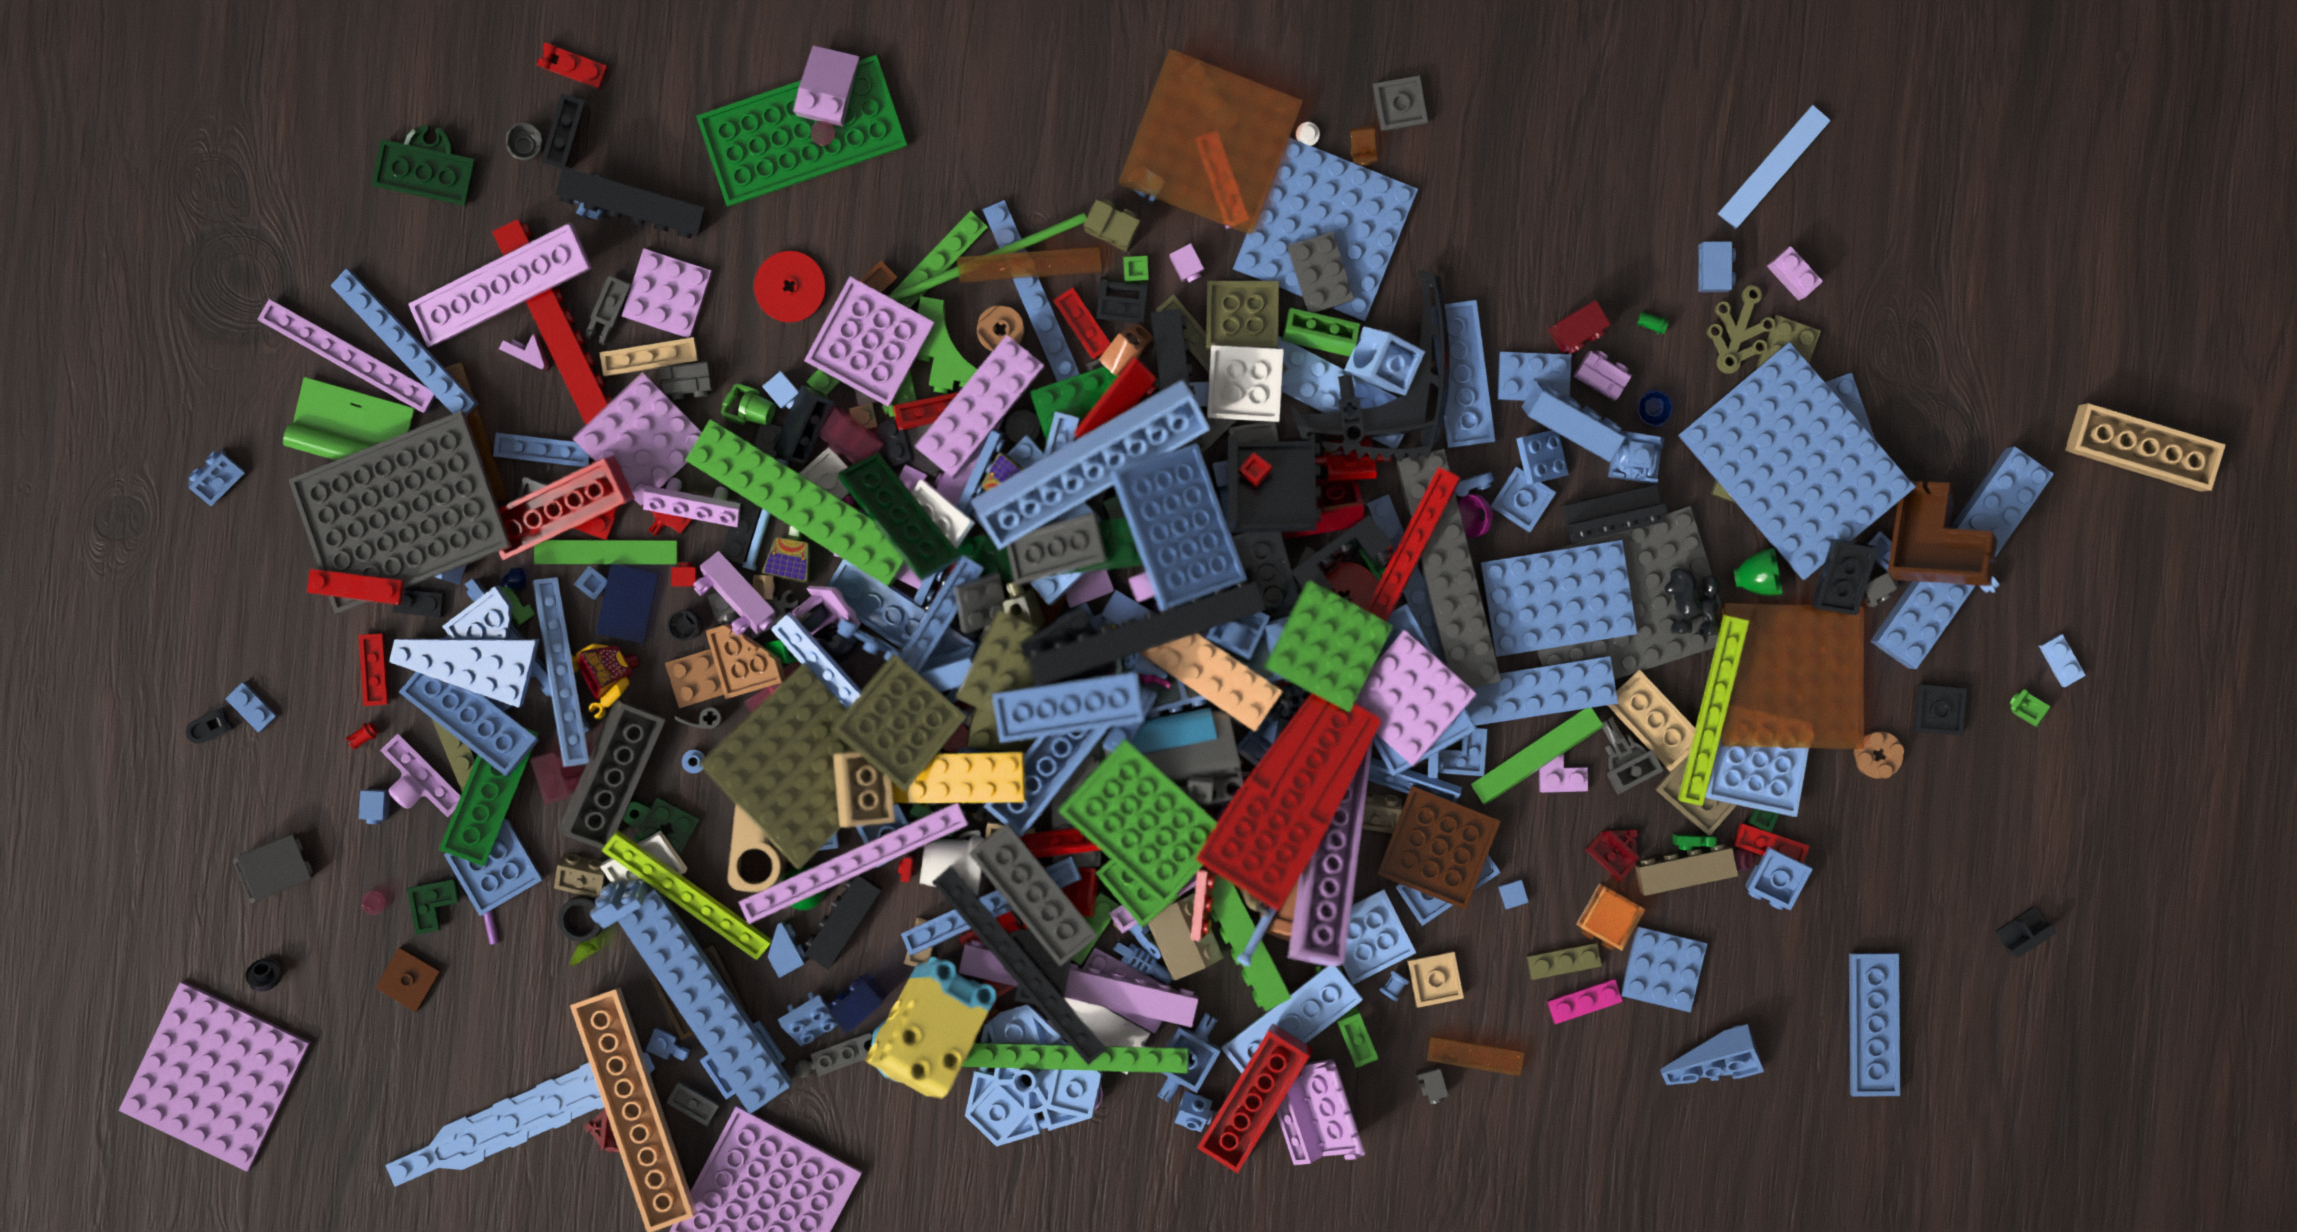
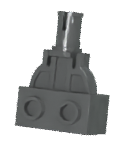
(1628, 763)

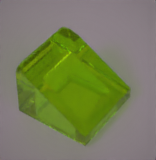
(582, 951)

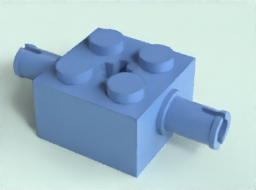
(1203, 1055)

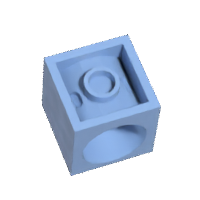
(1384, 360)

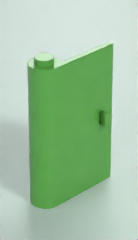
(335, 428)

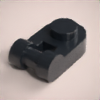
(201, 729)

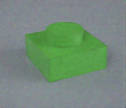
(1136, 268)

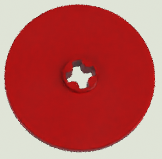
(771, 281)
(1355, 580)

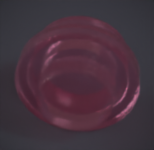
(822, 133)
(1743, 860)
(373, 902)

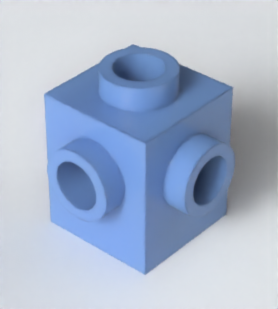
(1194, 1112)

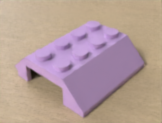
(1318, 1116)

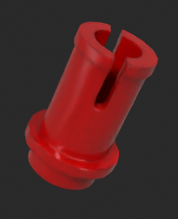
(362, 735)

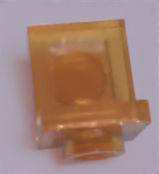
(1363, 145)

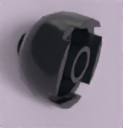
(835, 644)

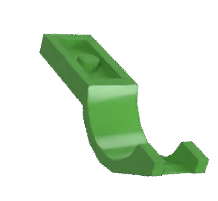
(1356, 1036)

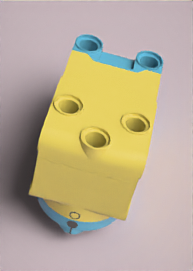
(930, 1028)

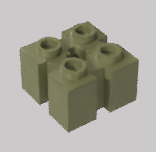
(1111, 225)

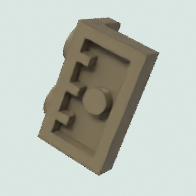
(1381, 812)
(580, 875)

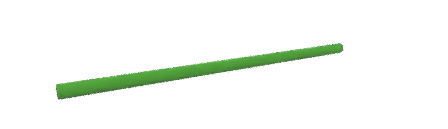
(1008, 249)

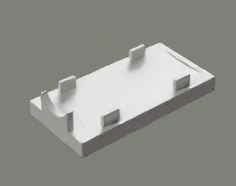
(1109, 1026)

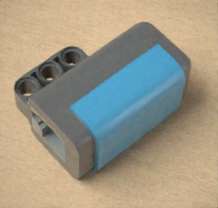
(1193, 745)

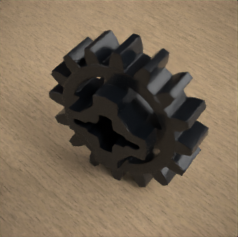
(1289, 702)

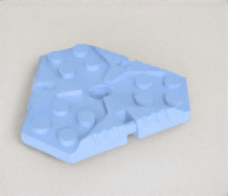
(1008, 1108)

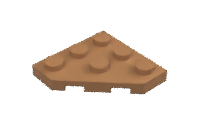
(742, 662)

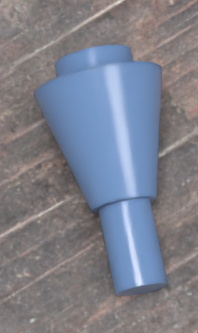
(1142, 665)

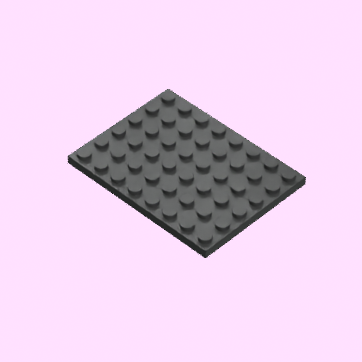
(402, 508)
(1649, 559)

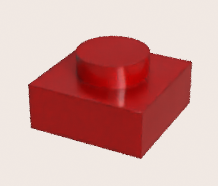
(1255, 469)

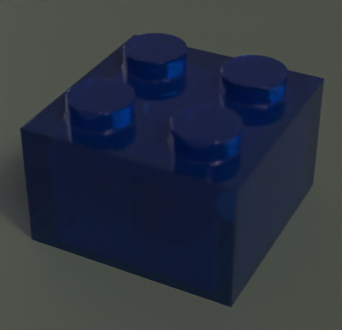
(857, 1004)

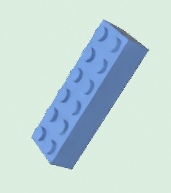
(1047, 770)

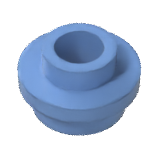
(686, 758)

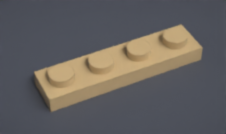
(649, 357)

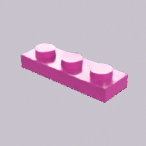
(1584, 1001)

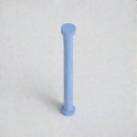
(758, 536)
(1245, 957)

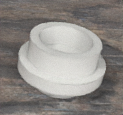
(1307, 133)

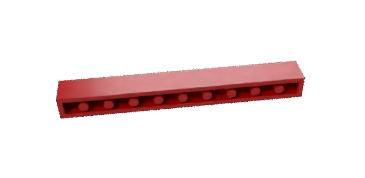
(560, 334)

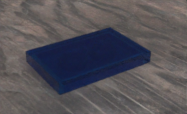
(626, 603)

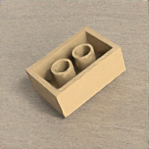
(862, 792)

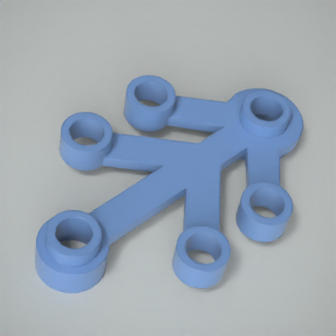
(872, 645)

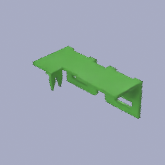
(519, 612)

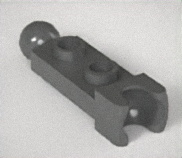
(835, 1056)

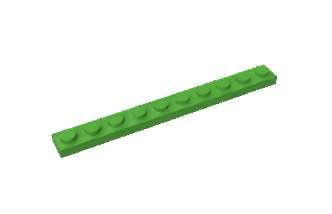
(936, 262)
(1066, 1058)

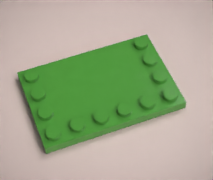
(1141, 821)

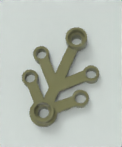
(1738, 333)

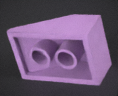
(826, 86)

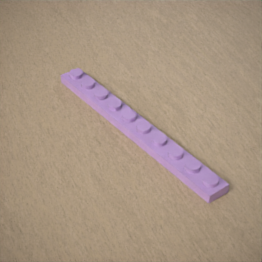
(853, 862)

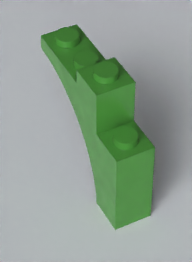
(947, 362)

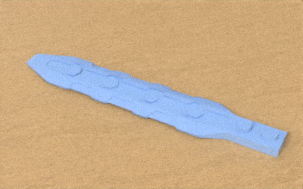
(505, 1124)

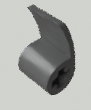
(703, 722)

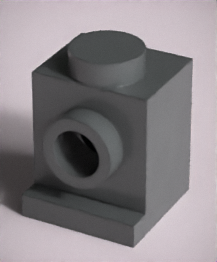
(1879, 589)
(1432, 1084)

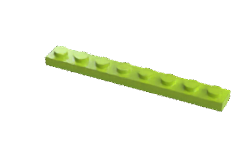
(1713, 710)
(686, 895)

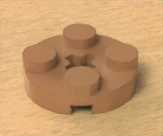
(999, 315)
(1892, 753)

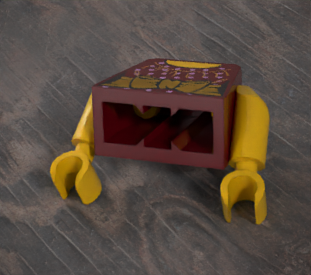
(605, 673)

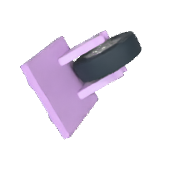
(822, 608)

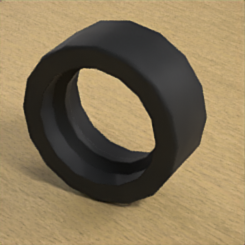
(565, 927)

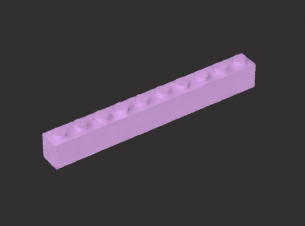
(1096, 988)

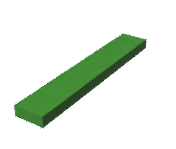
(606, 552)
(1537, 755)

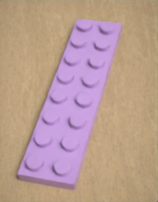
(500, 285)

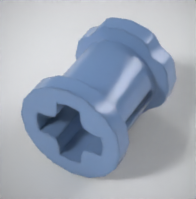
(1394, 986)

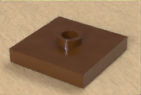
(408, 979)

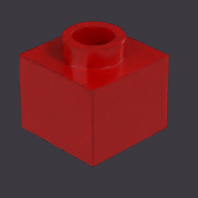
(684, 574)

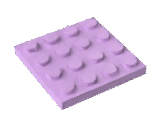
(869, 341)
(643, 434)
(1413, 697)

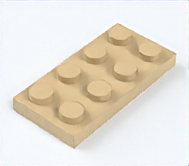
(1654, 720)

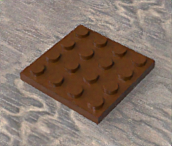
(1438, 847)

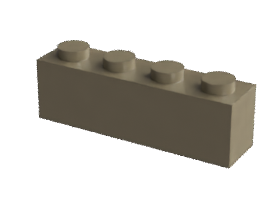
(1686, 870)

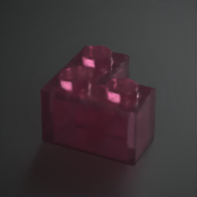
(848, 436)

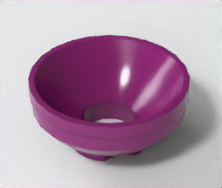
(1469, 511)

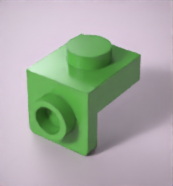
(2029, 708)

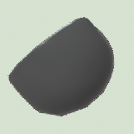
(524, 141)

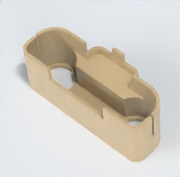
(749, 836)

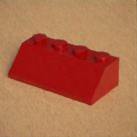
(1123, 395)

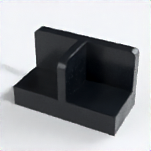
(2025, 932)

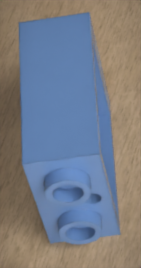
(948, 668)

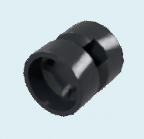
(684, 625)

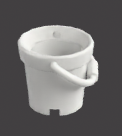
(955, 852)

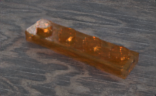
(1474, 1055)

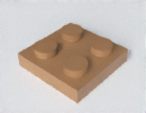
(694, 678)

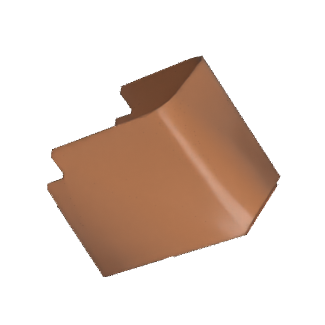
(1122, 350)

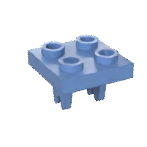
(808, 1020)

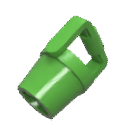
(751, 408)

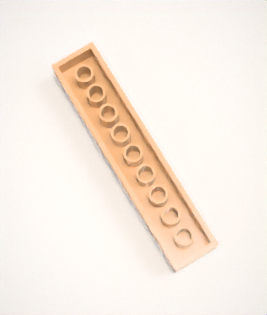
(633, 1110)

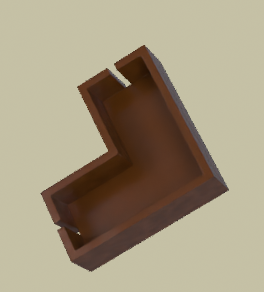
(1931, 551)

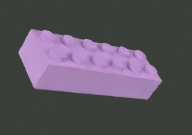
(980, 406)

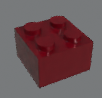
(1581, 325)

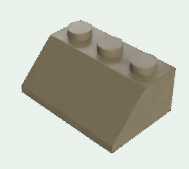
(1173, 937)

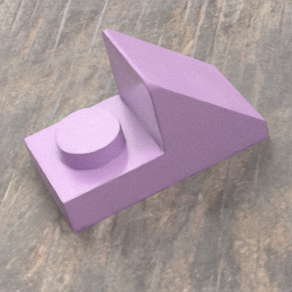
(532, 354)

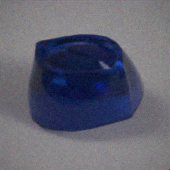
(1655, 408)

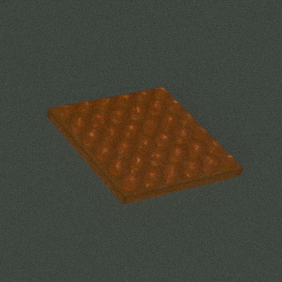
(1210, 142)
(1797, 679)

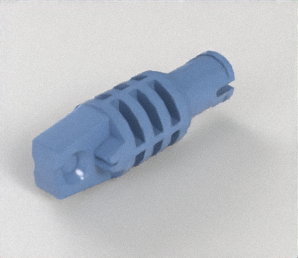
(1143, 962)

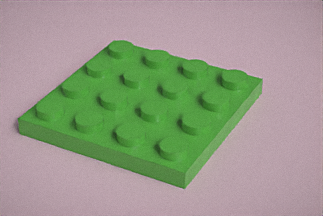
(1328, 646)

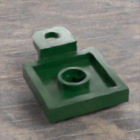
(661, 812)

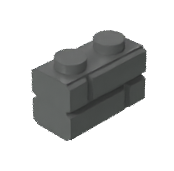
(687, 379)

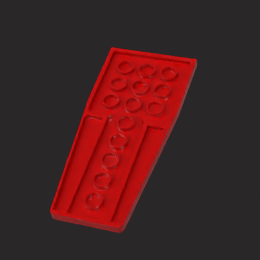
(1289, 800)

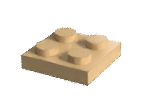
(1435, 979)

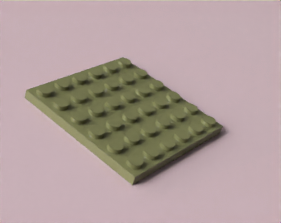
(783, 765)

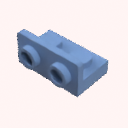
(214, 477)

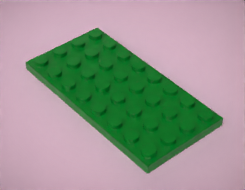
(767, 147)

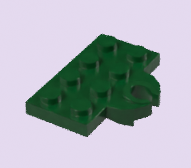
(424, 168)

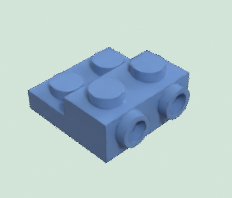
(1778, 879)
(618, 901)

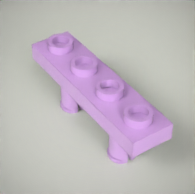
(692, 506)

